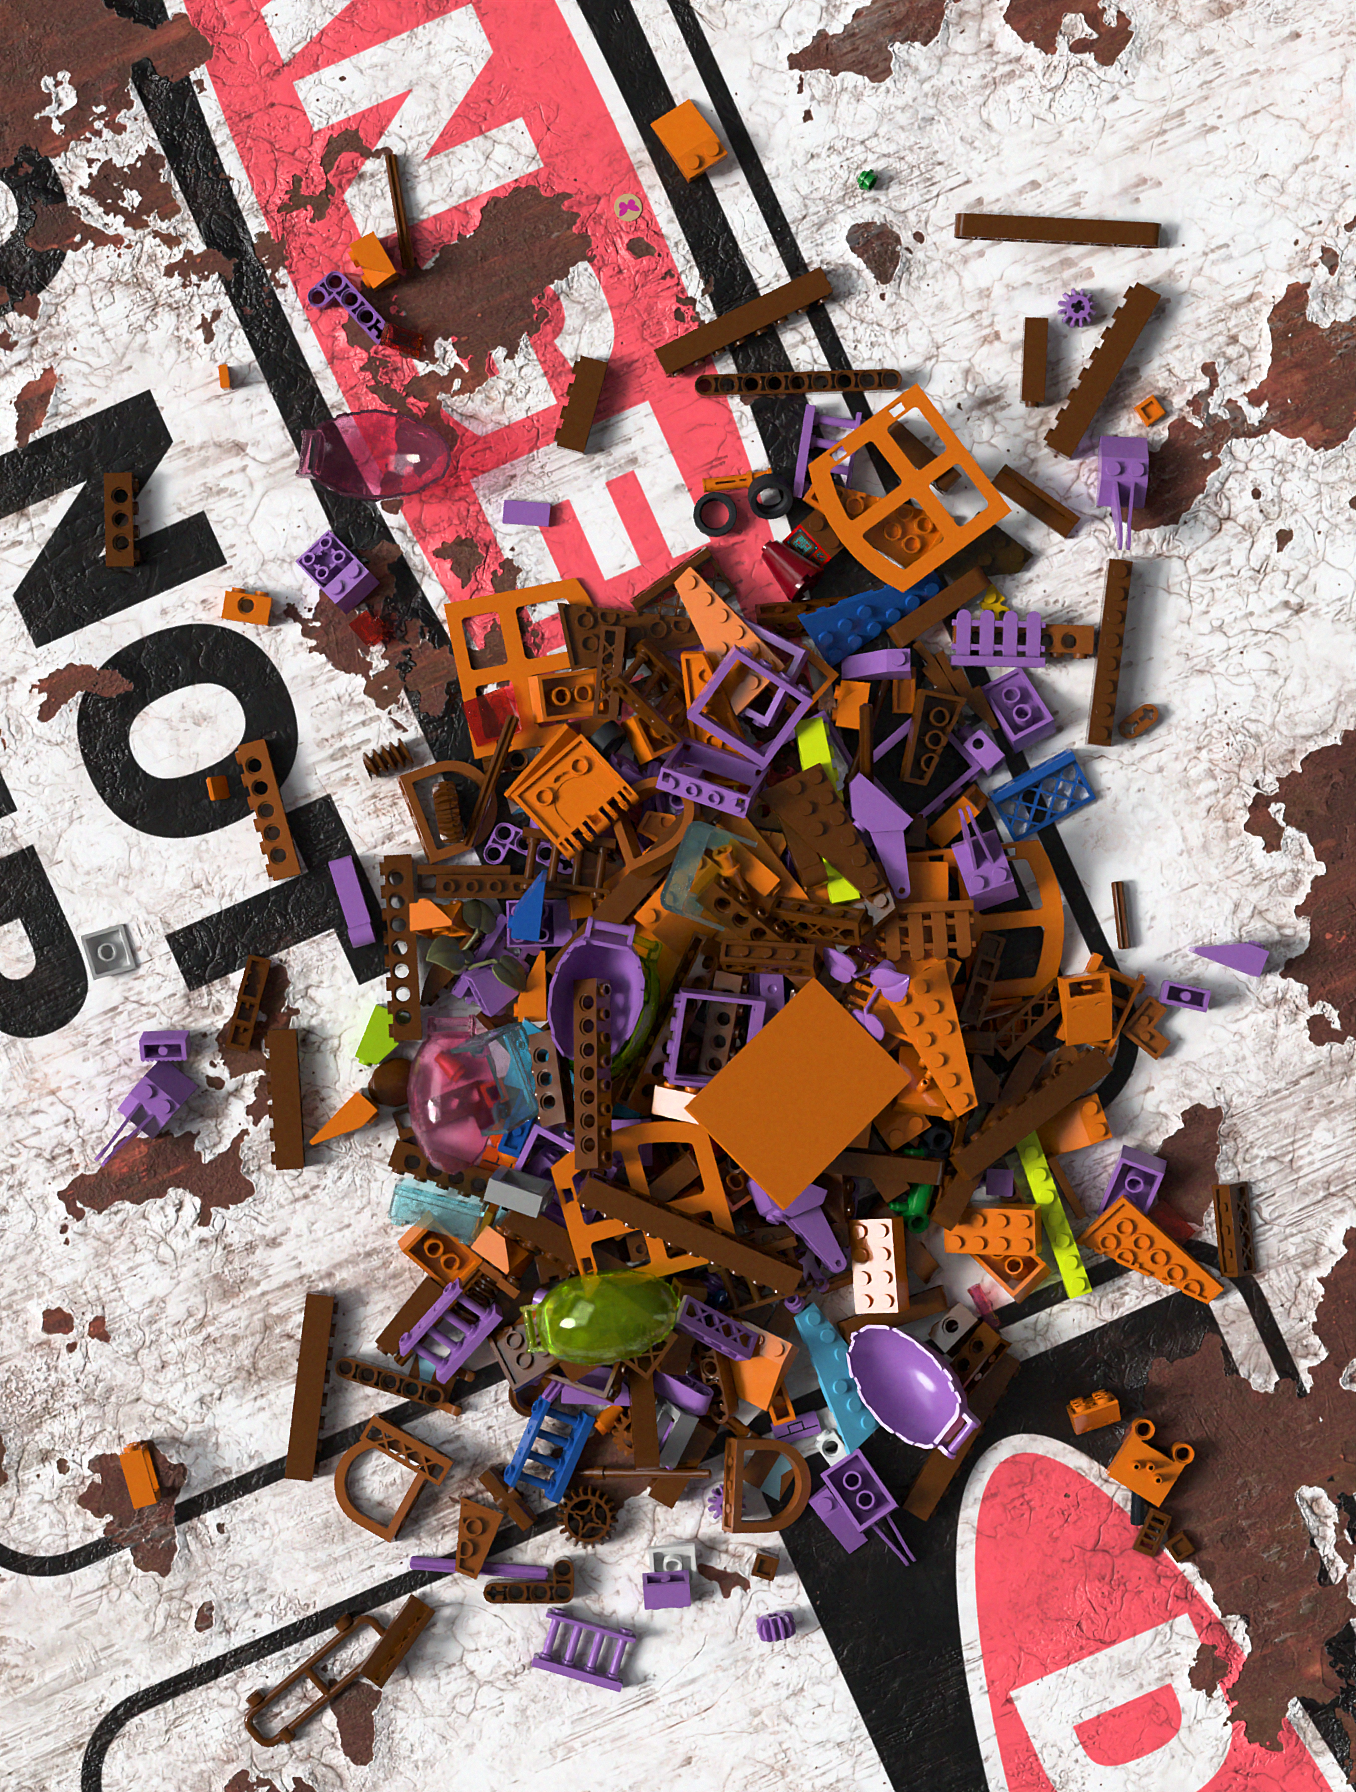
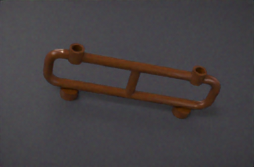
(258, 1700)

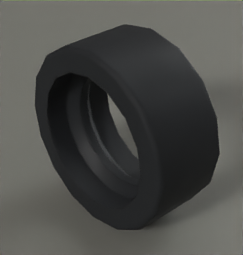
(764, 482)
(715, 532)
(608, 739)

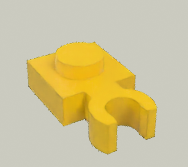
(992, 602)

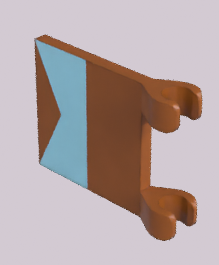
(426, 1370)
(768, 1471)

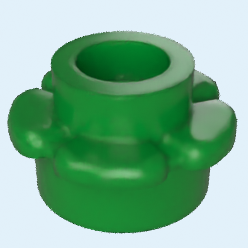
(867, 180)

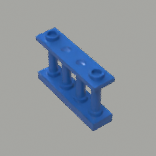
(562, 1466)

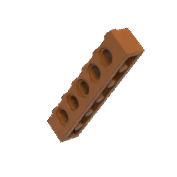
(1082, 634)
(291, 865)

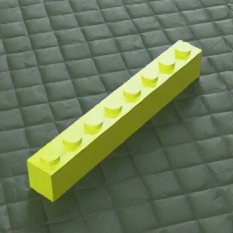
(812, 750)
(1053, 1216)

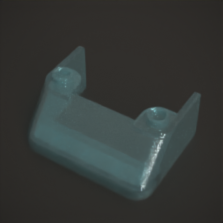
(676, 890)
(511, 1068)
(436, 1213)

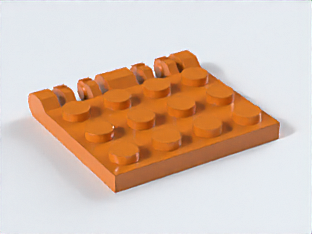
(572, 793)
(904, 966)

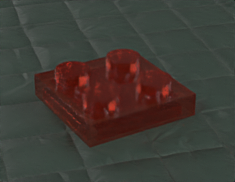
(488, 715)

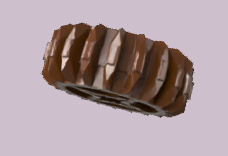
(448, 812)
(597, 1521)

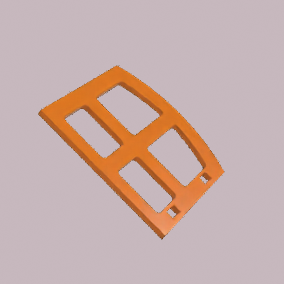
(914, 485)
(518, 666)
(1048, 916)
(627, 1142)

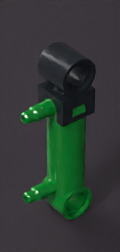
(921, 1194)

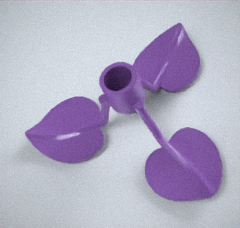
(884, 976)

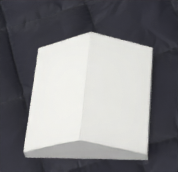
(107, 952)
(673, 1558)

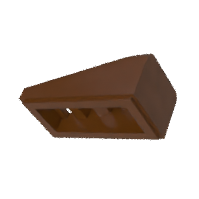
(1166, 1517)

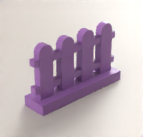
(986, 641)
(489, 948)

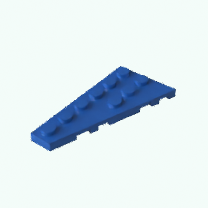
(860, 618)

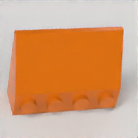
(673, 928)
(763, 1374)

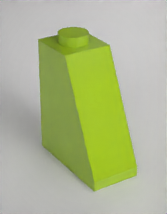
(376, 1041)

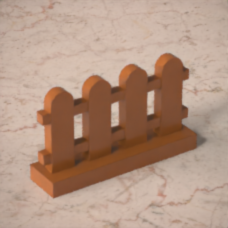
(938, 922)

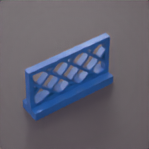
(1037, 776)

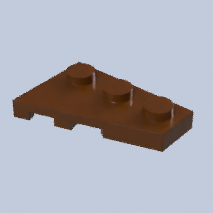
(878, 908)

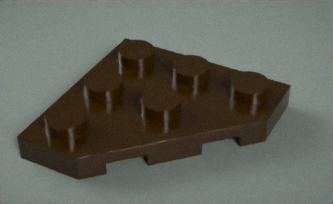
(992, 550)

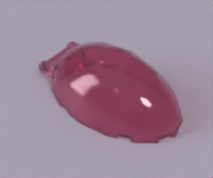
(375, 456)
(450, 1097)

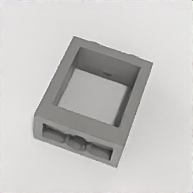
(519, 1191)
(679, 1433)

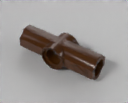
(508, 1498)

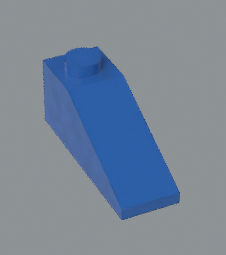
(528, 912)

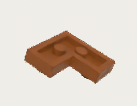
(1141, 1031)
(508, 1284)

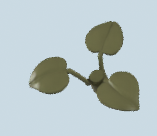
(447, 954)

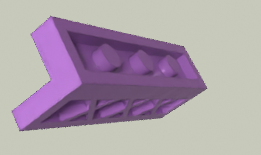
(711, 1337)

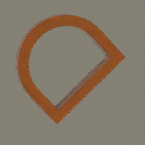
(406, 785)
(649, 863)
(733, 1485)
(391, 1532)

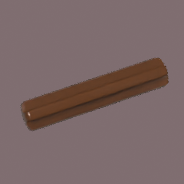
(1121, 915)

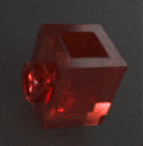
(368, 628)

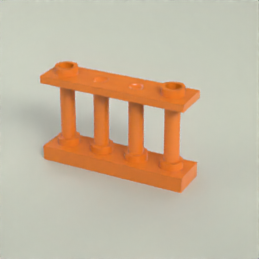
(1094, 964)

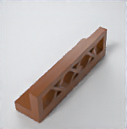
(413, 1442)

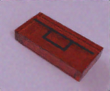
(401, 340)

